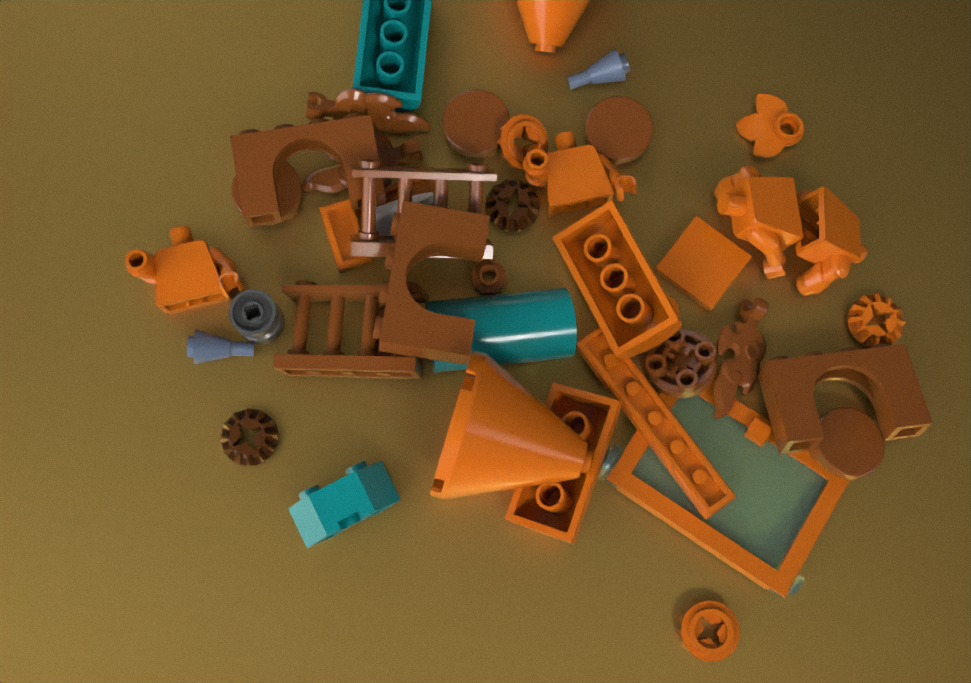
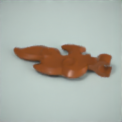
(377, 105)
(334, 178)
(748, 350)

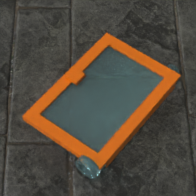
(778, 500)

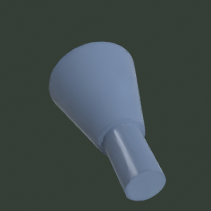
(605, 70)
(210, 347)

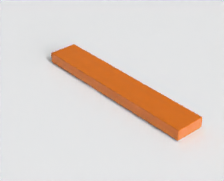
(657, 425)

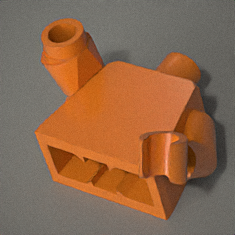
(575, 176)
(762, 213)
(828, 241)
(185, 273)

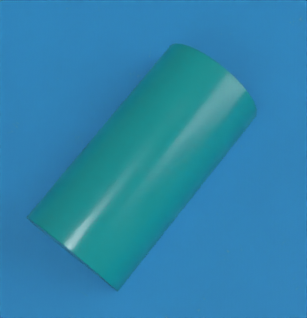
(393, 49)
(515, 326)

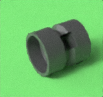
(256, 316)

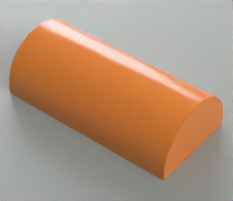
(617, 282)
(561, 506)

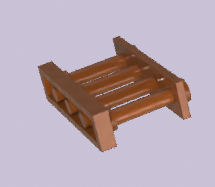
(368, 240)
(333, 361)

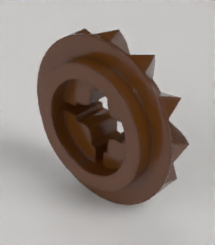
(521, 217)
(265, 440)

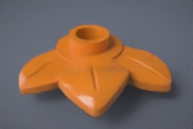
(766, 125)

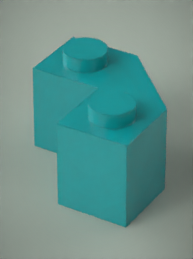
(343, 503)

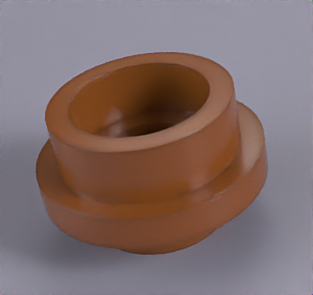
(484, 286)

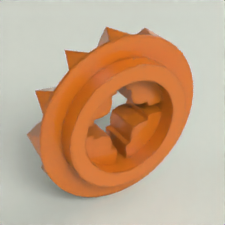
(530, 130)
(861, 313)
(726, 634)

